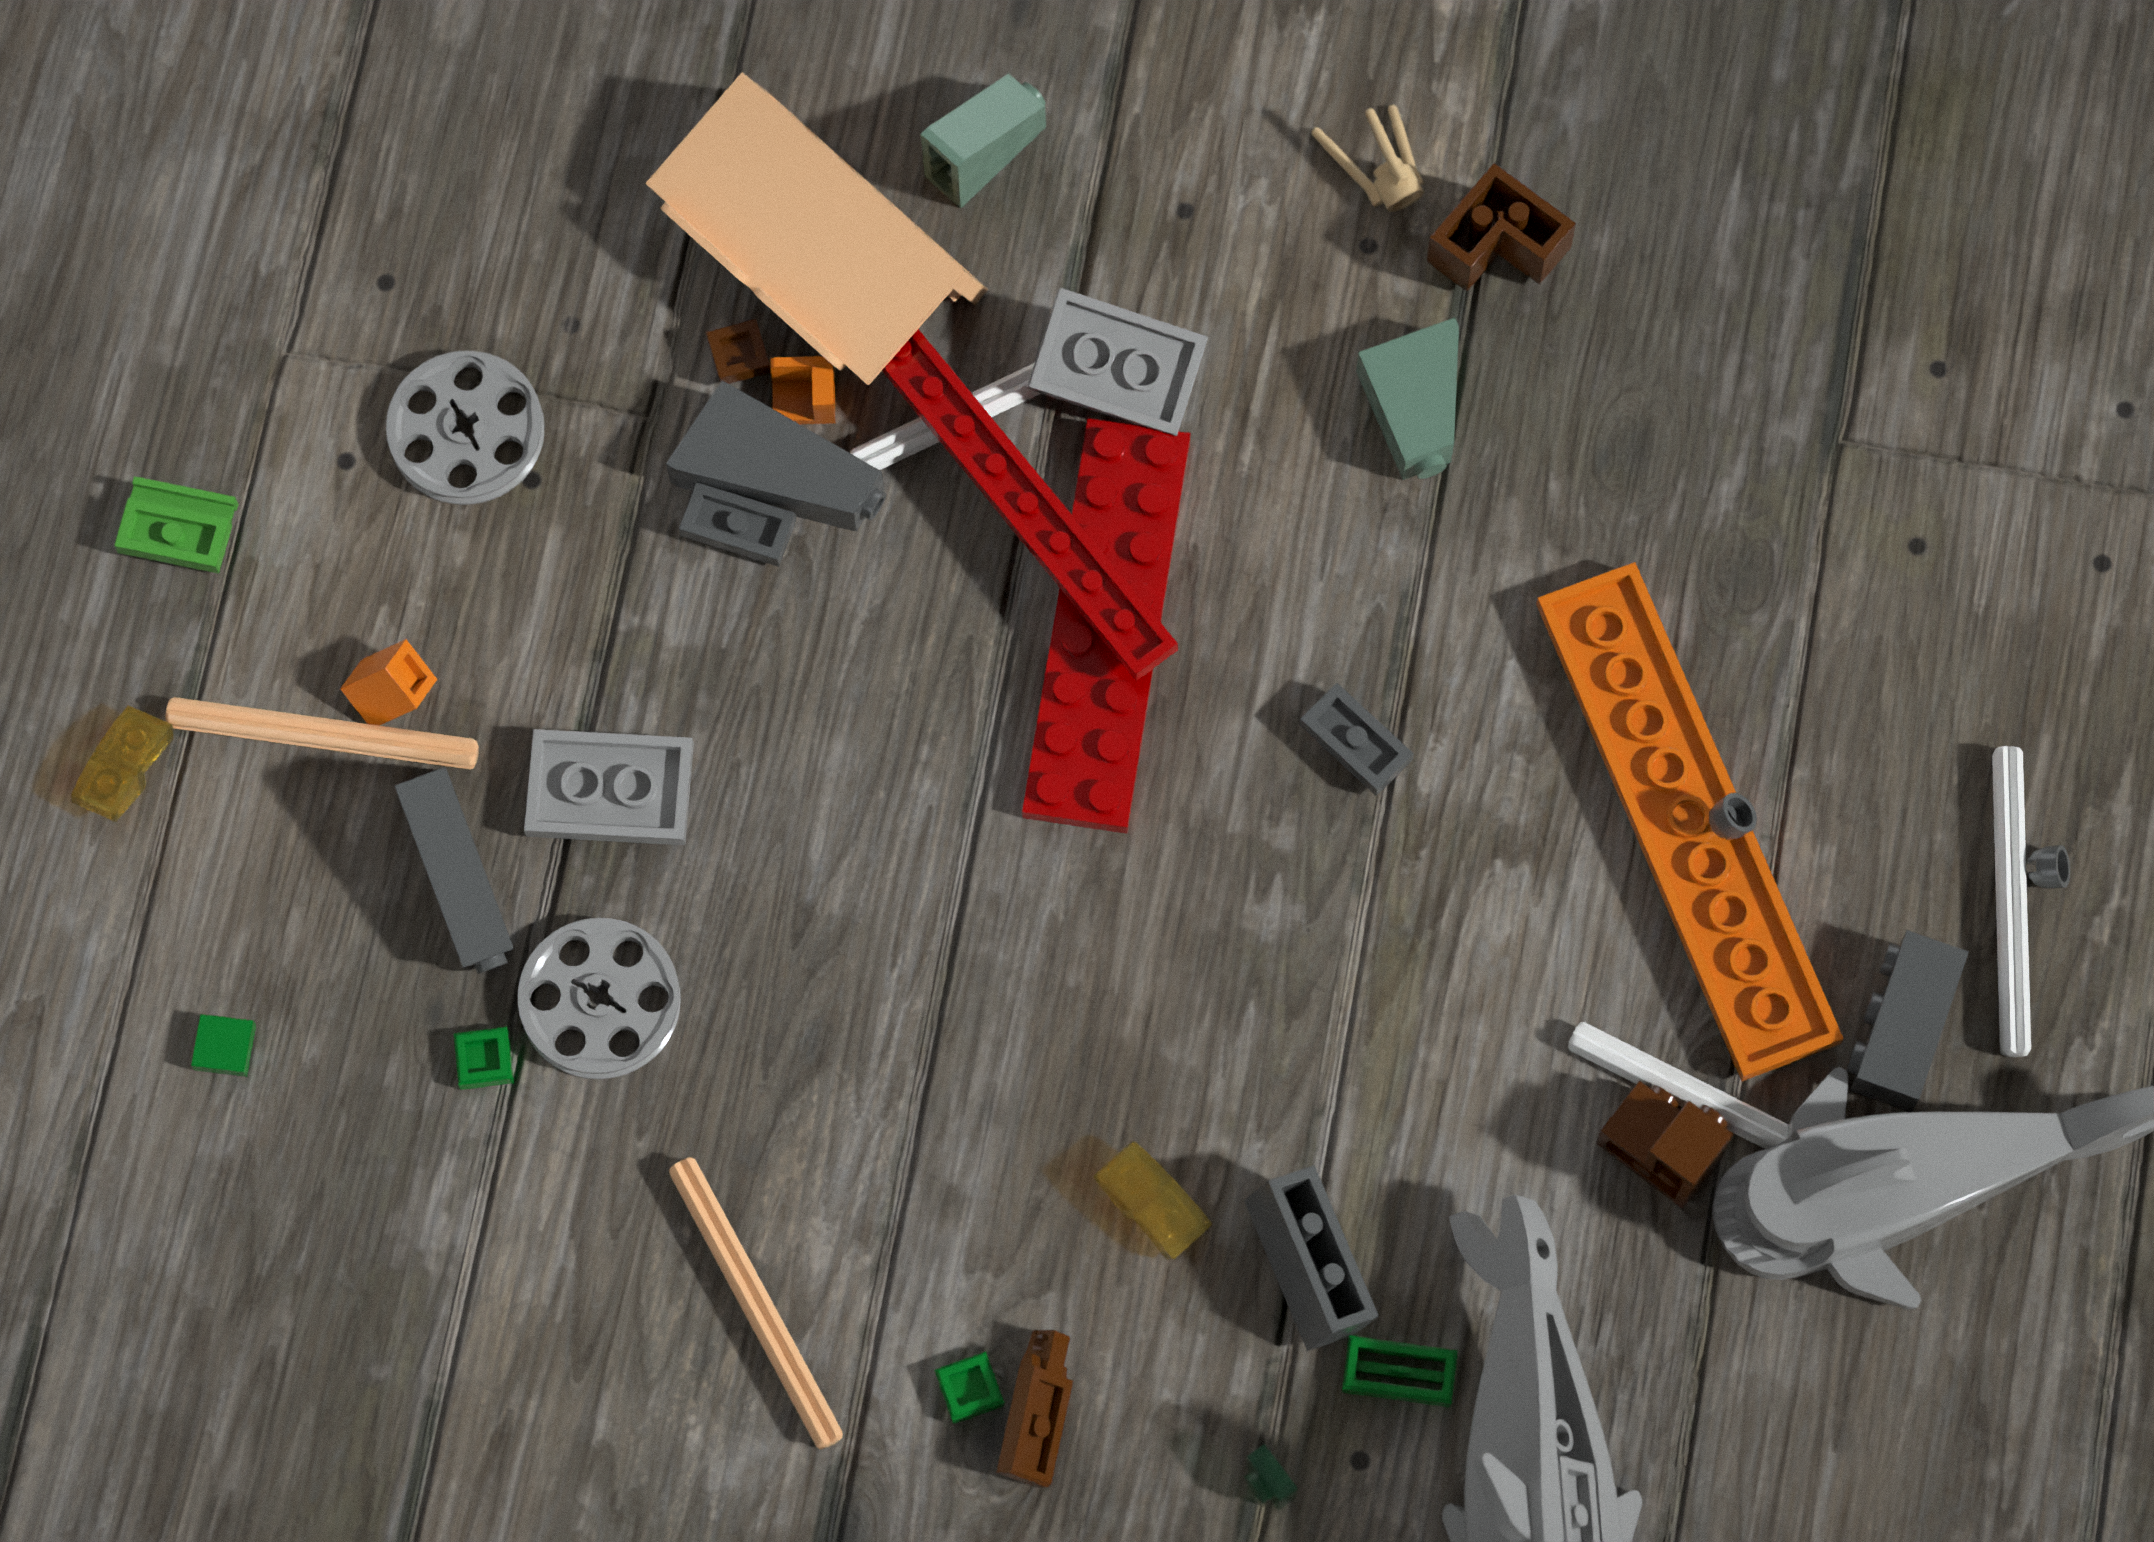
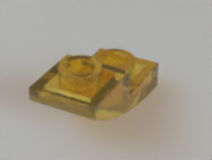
(118, 764)
(1153, 1200)

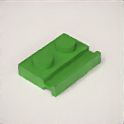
(176, 525)

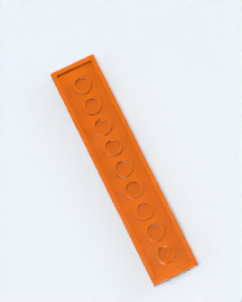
(1668, 784)

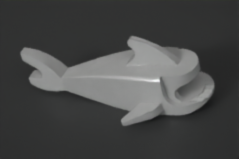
(1874, 1181)
(1535, 1433)

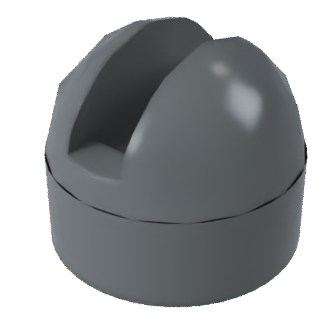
(1732, 817)
(2051, 867)

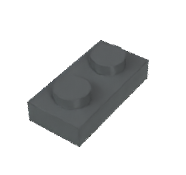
(737, 524)
(1356, 739)

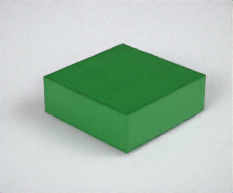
(223, 1045)
(483, 1058)
(969, 1387)

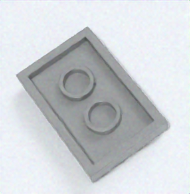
(1117, 362)
(609, 787)

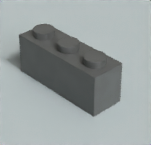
(1906, 1020)
(1311, 1258)

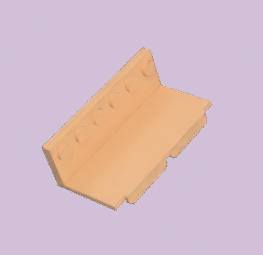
(806, 231)

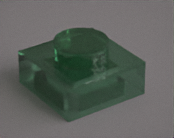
(1268, 1478)

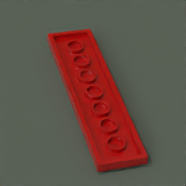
(1089, 701)

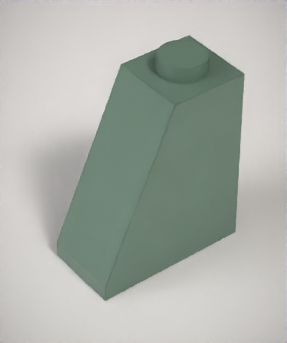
(981, 137)
(1414, 396)

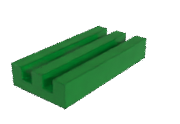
(1397, 1392)

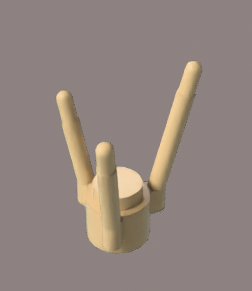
(1396, 180)

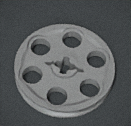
(455, 449)
(599, 971)

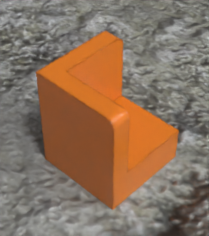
(804, 389)
(388, 683)

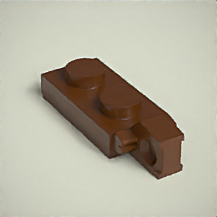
(1037, 1411)

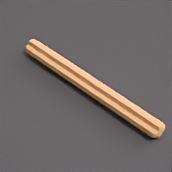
(322, 733)
(756, 1303)

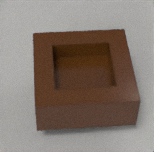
(738, 352)

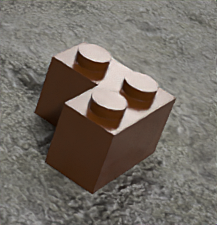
(1501, 220)
(1663, 1144)

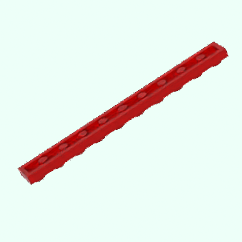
(1029, 507)

